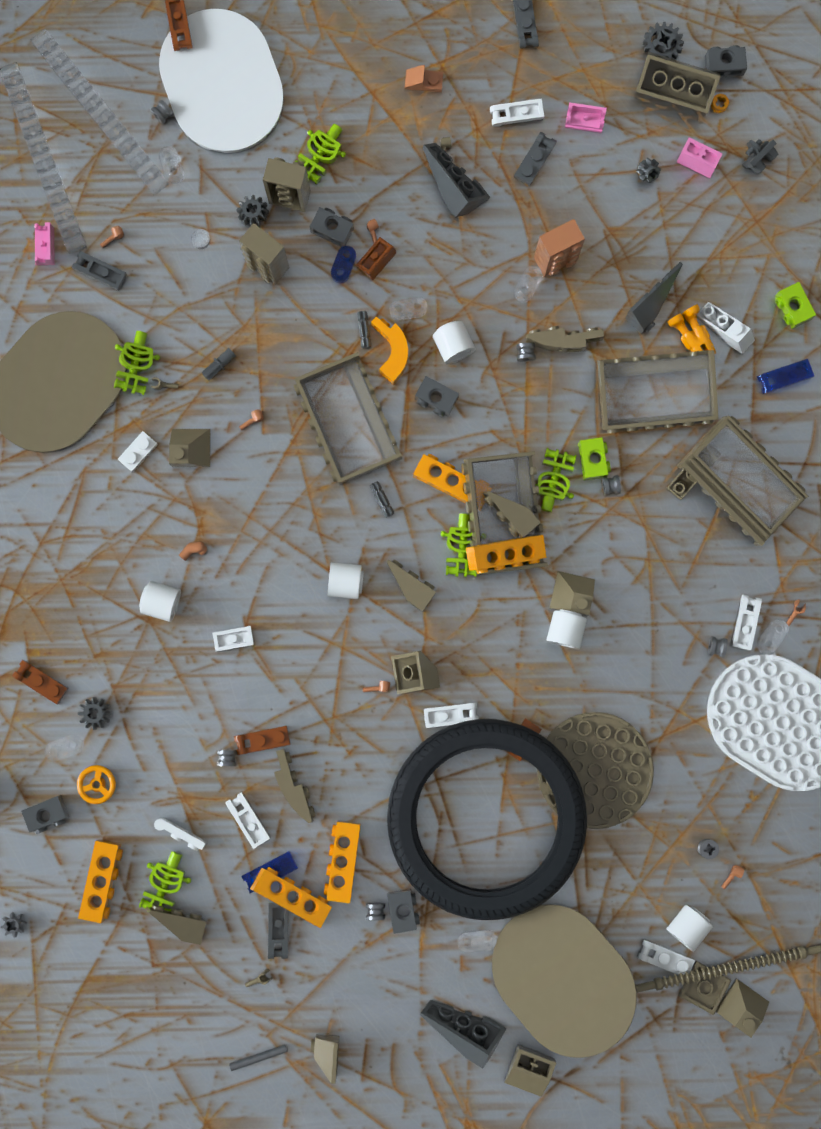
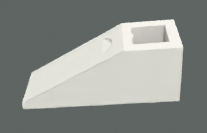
(726, 327)

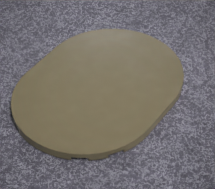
(58, 381)
(564, 981)

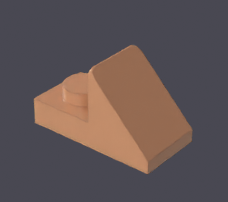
(423, 80)

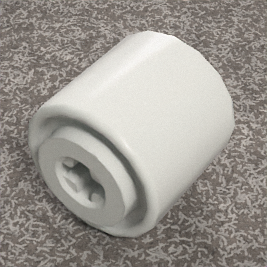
(453, 342)
(345, 580)
(159, 601)
(566, 629)
(690, 927)

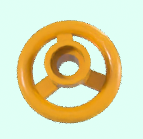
(98, 771)

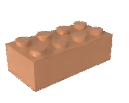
(559, 248)

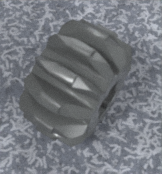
(255, 204)
(101, 715)

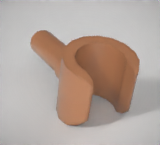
(371, 226)
(117, 234)
(257, 417)
(796, 611)
(384, 686)
(735, 871)

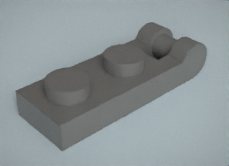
(525, 23)
(534, 159)
(99, 271)
(277, 931)

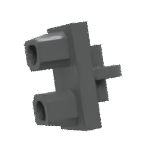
(765, 150)

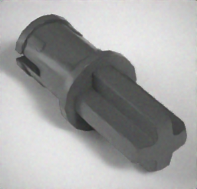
(218, 364)

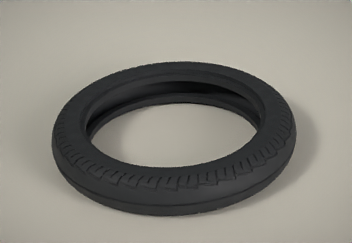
(465, 900)

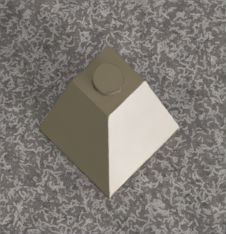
(189, 448)
(572, 593)
(414, 673)
(743, 1008)
(326, 1054)

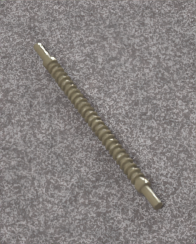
(659, 983)

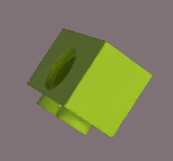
(796, 295)
(589, 469)

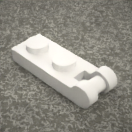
(517, 112)
(746, 623)
(449, 715)
(248, 821)
(180, 833)
(665, 958)

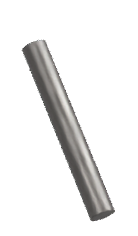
(258, 1057)

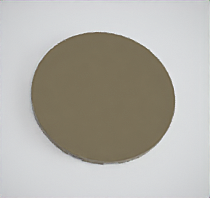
(609, 763)

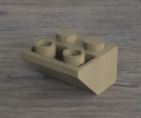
(530, 1070)

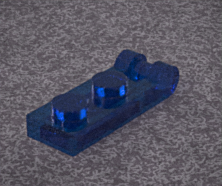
(786, 376)
(283, 864)

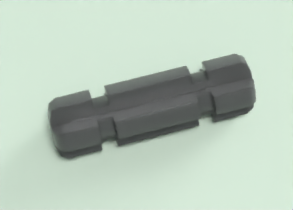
(364, 329)
(382, 499)

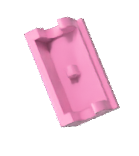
(585, 117)
(699, 157)
(44, 244)

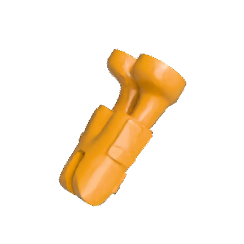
(695, 338)

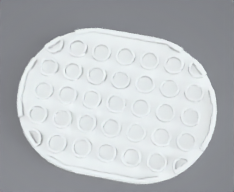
(225, 85)
(769, 720)

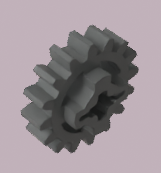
(666, 35)

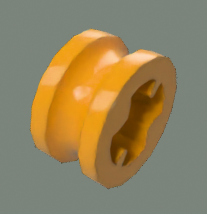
(718, 109)

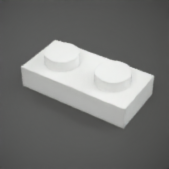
(137, 451)
(233, 638)

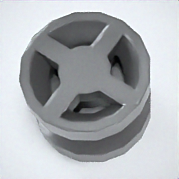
(162, 111)
(526, 352)
(611, 485)
(717, 646)
(226, 757)
(704, 849)
(375, 911)

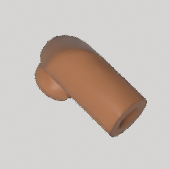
(193, 547)

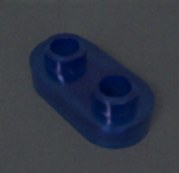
(344, 264)

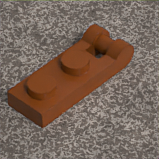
(178, 24)
(40, 682)
(263, 740)

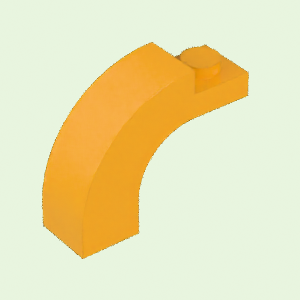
(398, 359)

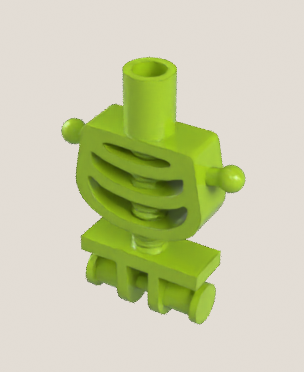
(327, 141)
(137, 350)
(549, 496)
(462, 542)
(171, 867)

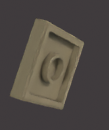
(705, 993)

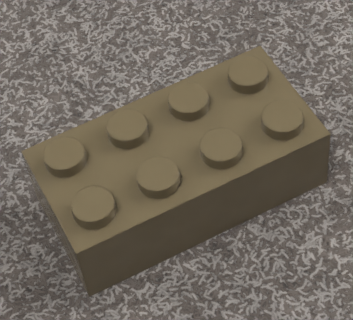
(678, 82)
(286, 184)
(264, 254)

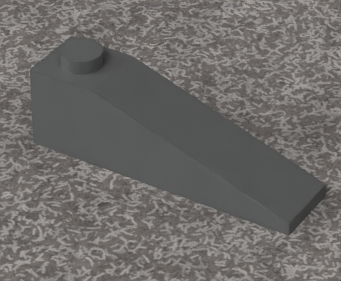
(456, 188)
(646, 310)
(470, 1035)

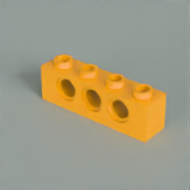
(423, 473)
(478, 554)
(262, 886)
(344, 892)
(88, 909)

